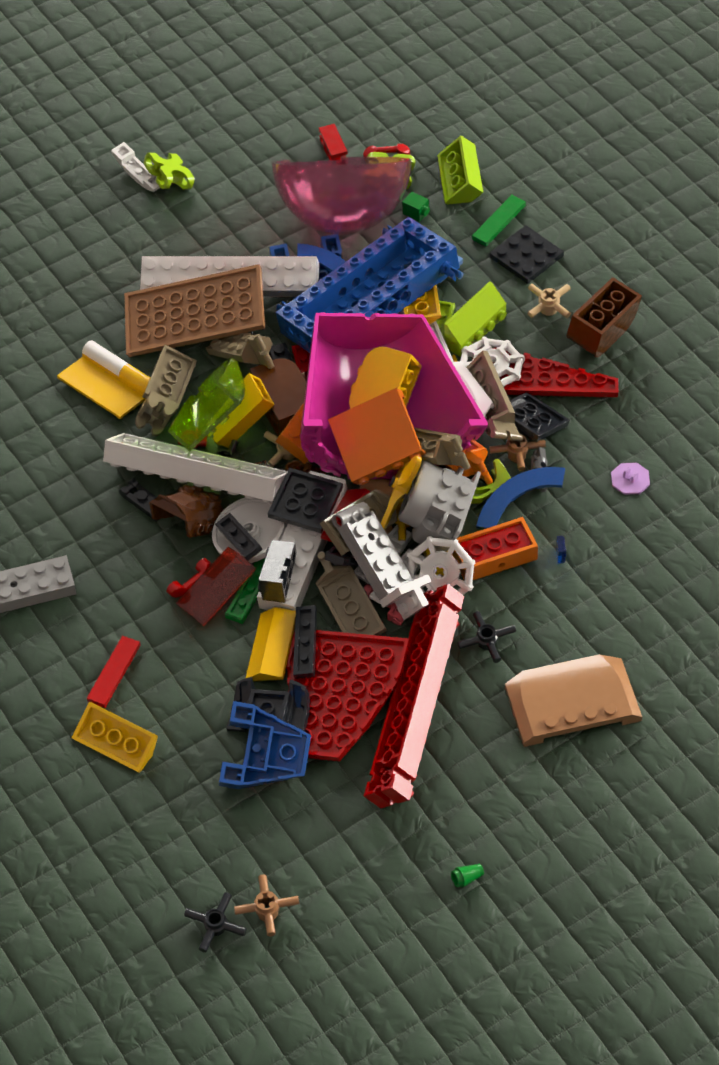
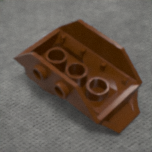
(191, 504)

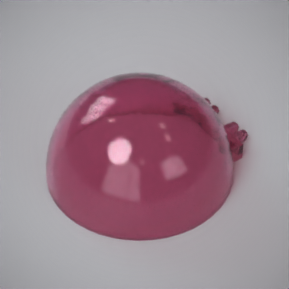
(342, 193)

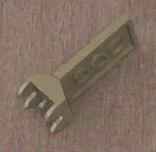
(165, 389)

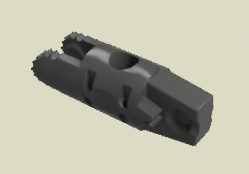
(539, 460)

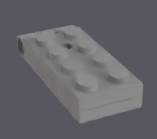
(372, 549)
(35, 583)

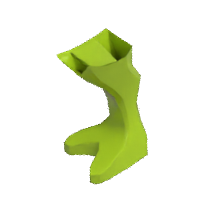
(499, 475)

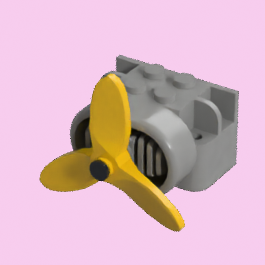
(433, 500)

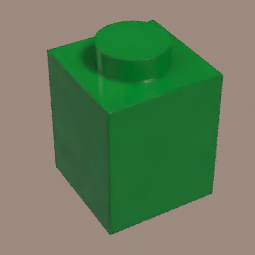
(415, 206)

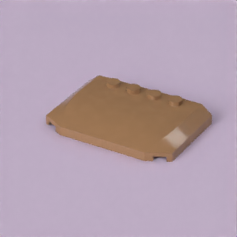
(571, 697)

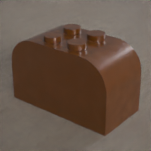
(604, 317)
(286, 388)

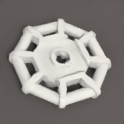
(499, 356)
(442, 560)

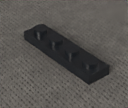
(305, 642)

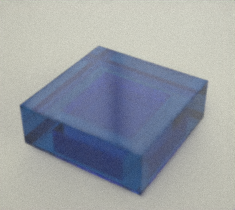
(561, 549)

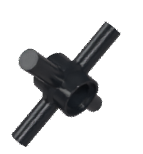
(482, 641)
(215, 929)

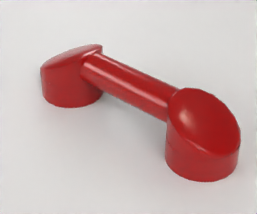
(400, 149)
(176, 590)

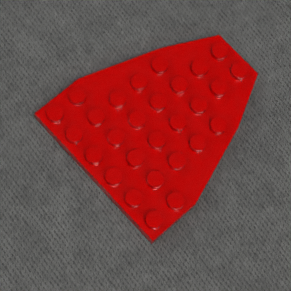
(348, 687)

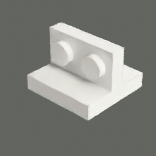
(408, 597)

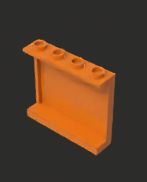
(376, 437)

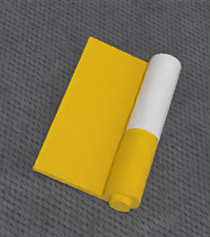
(106, 380)

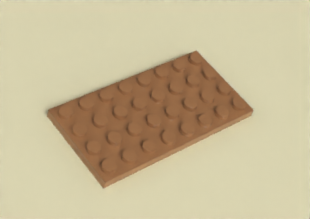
(194, 310)

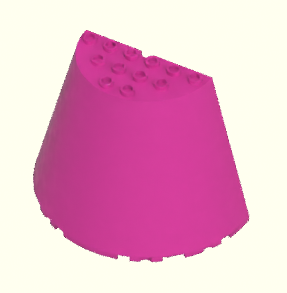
(338, 349)

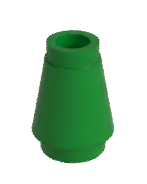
(465, 875)

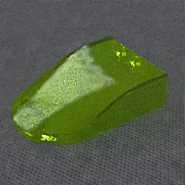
(211, 405)

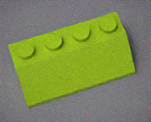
(460, 172)
(474, 319)

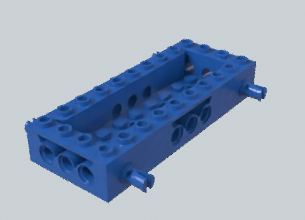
(375, 280)

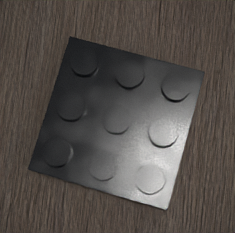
(526, 254)
(536, 418)
(305, 500)

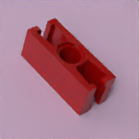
(332, 142)

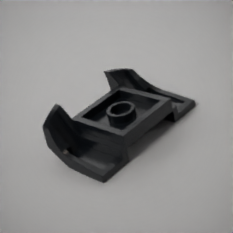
(287, 706)

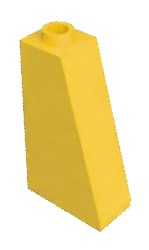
(252, 408)

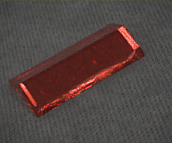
(216, 586)

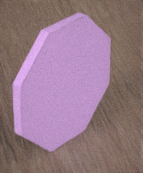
(630, 478)

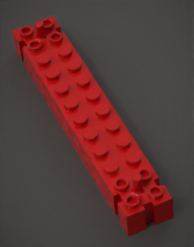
(414, 699)

